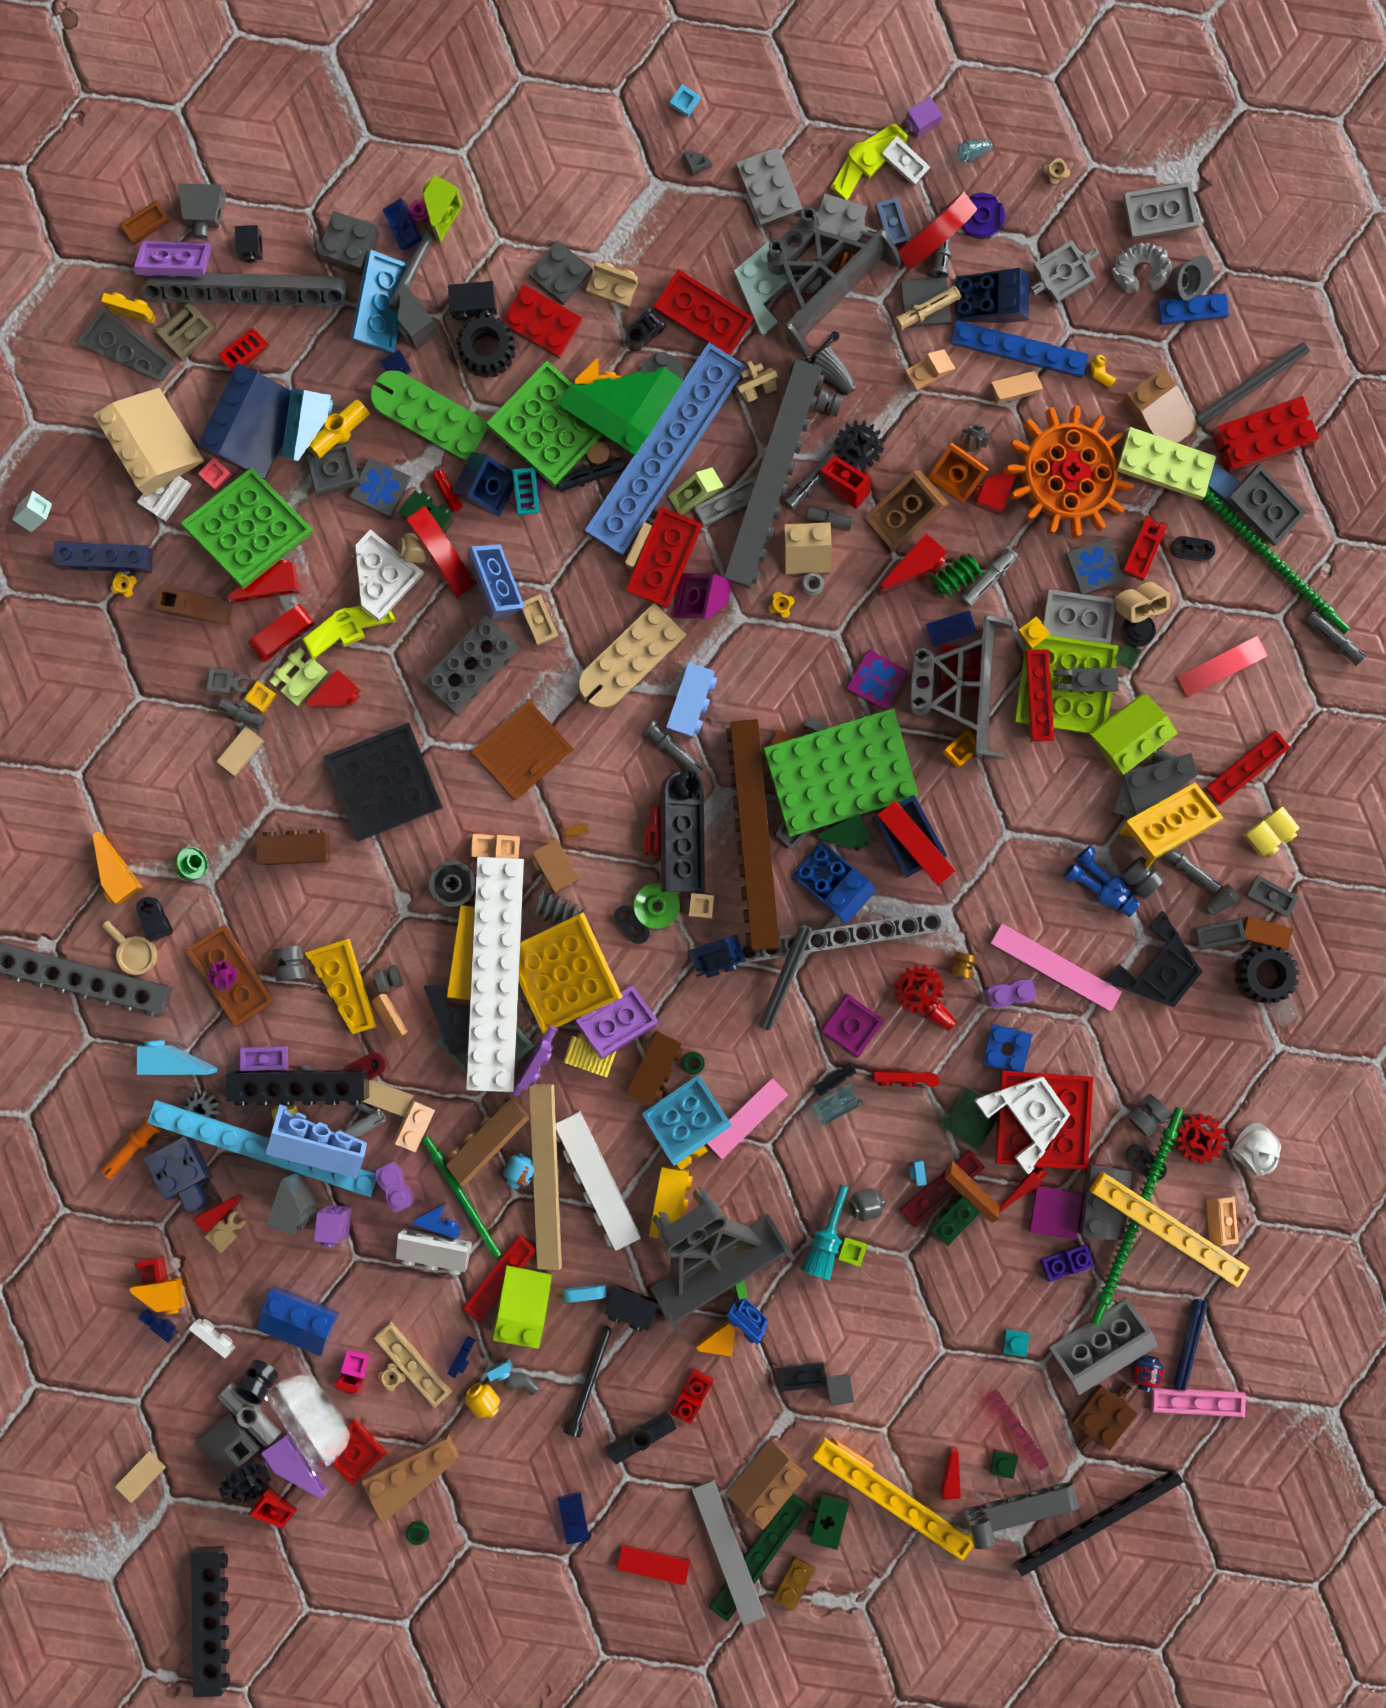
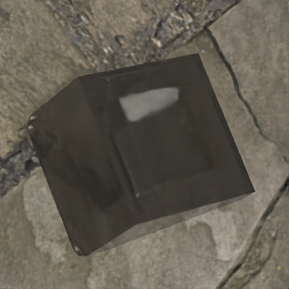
(211, 1194)

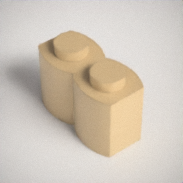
(1142, 602)

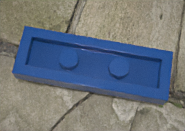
(1197, 309)

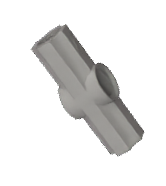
(260, 1426)

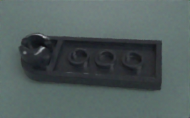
(682, 833)

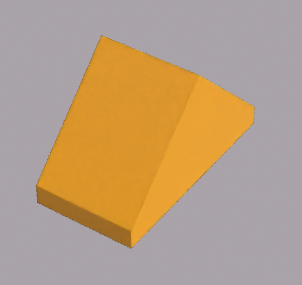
(718, 1341)

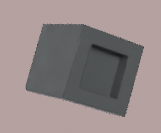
(839, 1389)

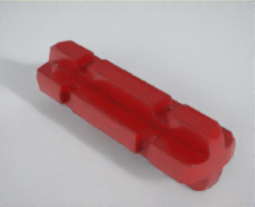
(446, 490)

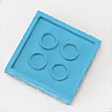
(686, 1119)

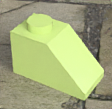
(696, 490)

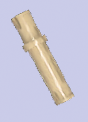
(919, 312)

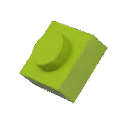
(852, 1251)

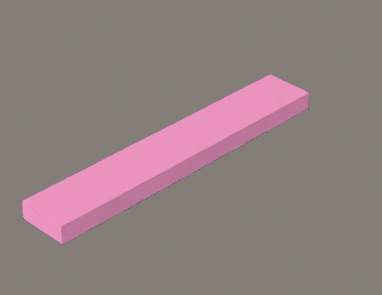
(1056, 967)

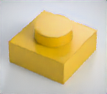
(1033, 632)

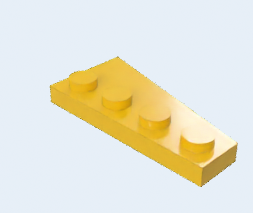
(344, 984)

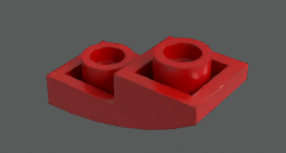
(691, 1396)

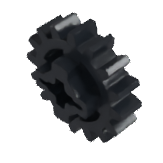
(867, 442)
(244, 1484)

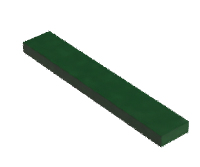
(763, 1551)

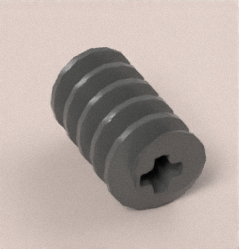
(555, 909)

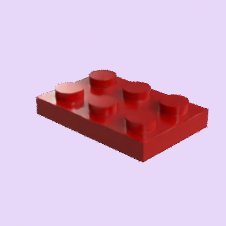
(542, 321)

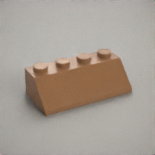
(488, 1141)

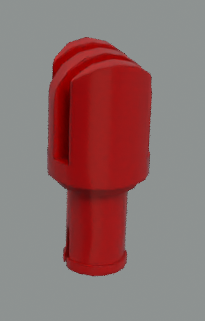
(655, 829)

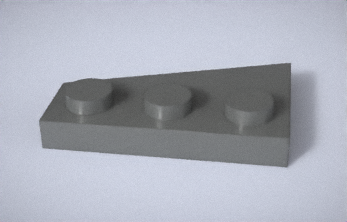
(1157, 781)

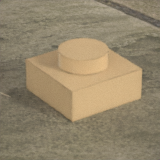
(701, 905)

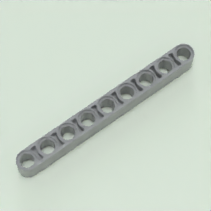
(850, 932)

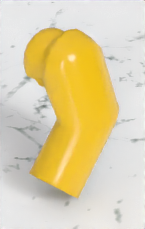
(1099, 373)

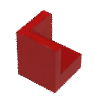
(152, 1269)

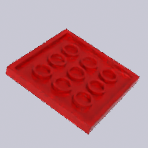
(1071, 1143)

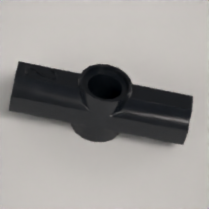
(628, 1445)

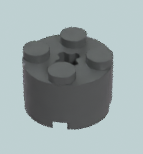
(443, 875)

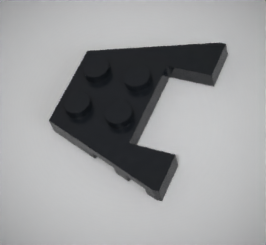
(1169, 972)
(452, 1021)

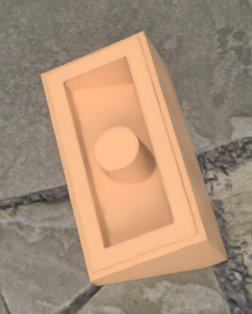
(1016, 387)
(389, 1016)
(1222, 1221)

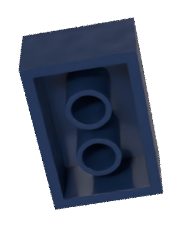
(903, 860)

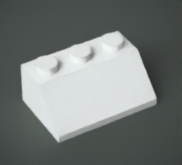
(433, 1251)

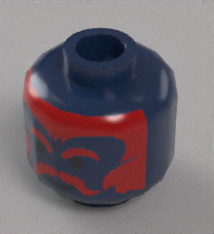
(1147, 1372)

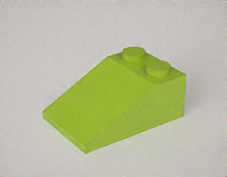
(522, 1307)

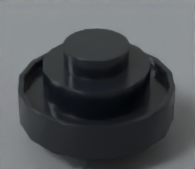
(1138, 633)

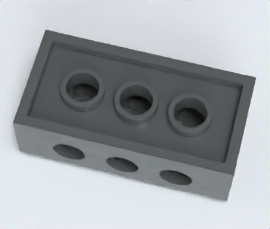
(469, 650)

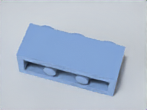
(691, 700)

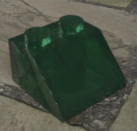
(967, 1120)

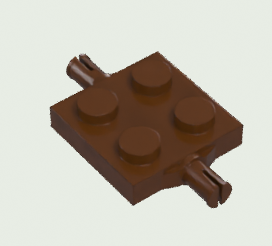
(1104, 1417)

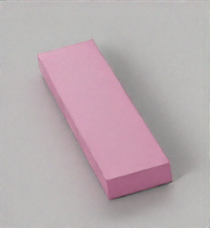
(748, 1117)
(1198, 1402)

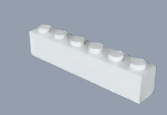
(597, 1180)

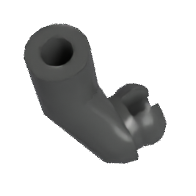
(521, 1380)

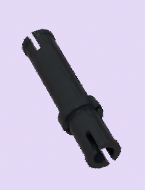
(590, 474)

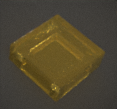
(577, 830)

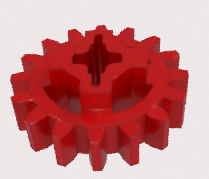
(922, 978)
(1209, 1136)

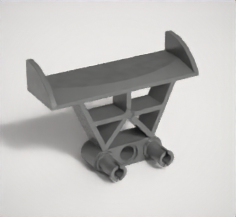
(784, 259)
(924, 667)
(711, 1255)

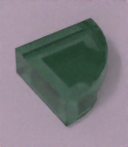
(1128, 656)

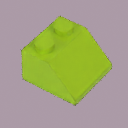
(442, 203)

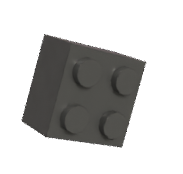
(348, 242)

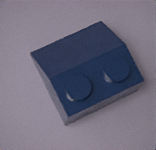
(484, 483)

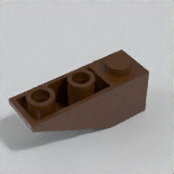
(192, 606)

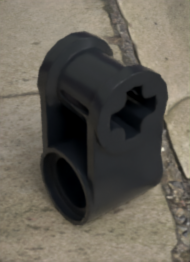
(646, 326)
(155, 922)

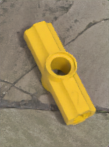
(338, 428)

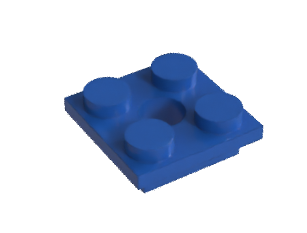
(1020, 1042)
(748, 1319)

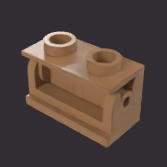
(555, 865)

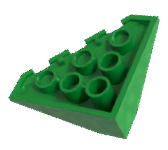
(623, 407)

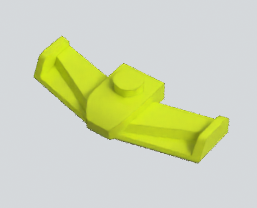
(865, 159)
(343, 625)

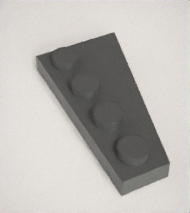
(121, 343)

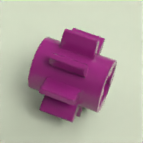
(222, 975)

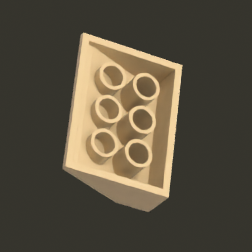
(149, 439)

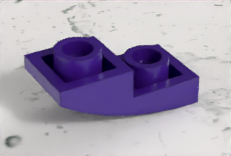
(1066, 1262)

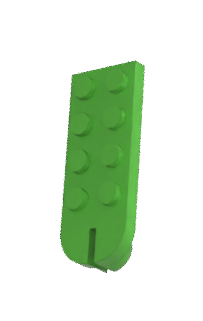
(428, 414)

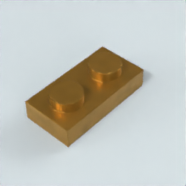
(793, 1583)

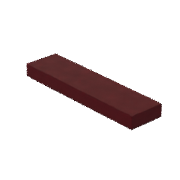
(938, 1190)

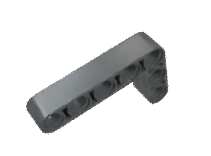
(1017, 1510)

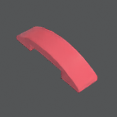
(1222, 666)

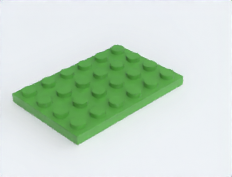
(840, 772)

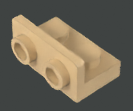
(612, 284)

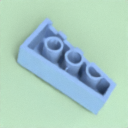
(314, 1144)

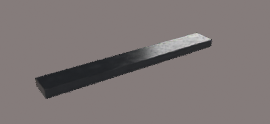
(1098, 1522)

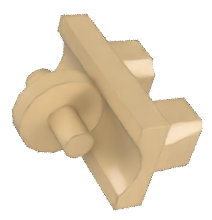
(766, 378)

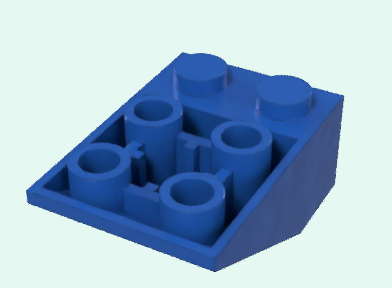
(834, 882)

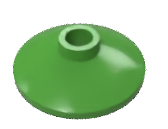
(647, 915)

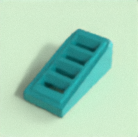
(526, 471)

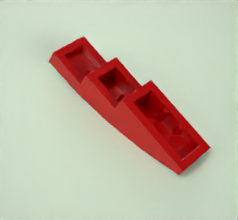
(440, 551)

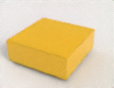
(260, 696)

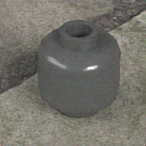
(866, 1205)

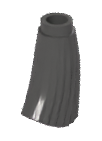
(835, 370)

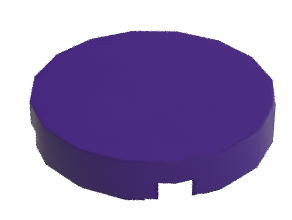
(987, 218)

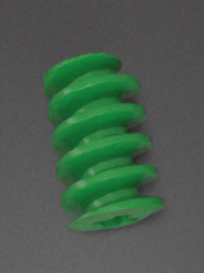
(955, 575)

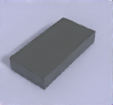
(1220, 934)

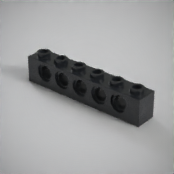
(238, 1082)
(205, 1682)

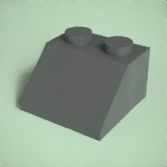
(415, 322)

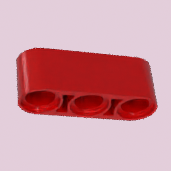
(281, 633)

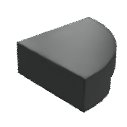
(697, 162)

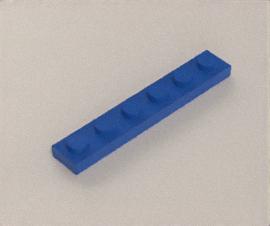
(1019, 349)

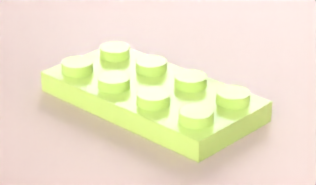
(1166, 463)

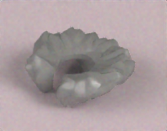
(1140, 255)

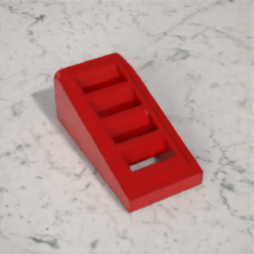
(238, 344)
(212, 1217)
(349, 1385)
(951, 1479)

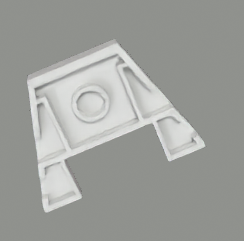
(1035, 1109)

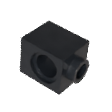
(248, 243)

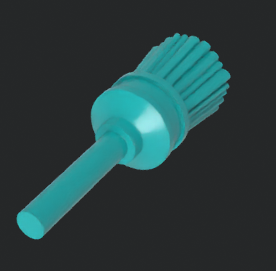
(826, 1242)

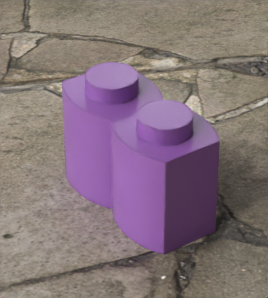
(1015, 992)
(398, 1192)

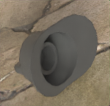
(1191, 278)

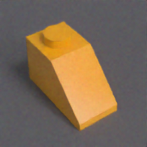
(161, 1296)

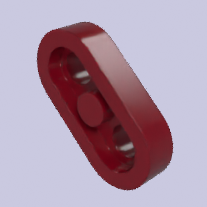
(365, 1063)

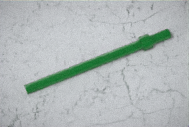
(437, 1158)

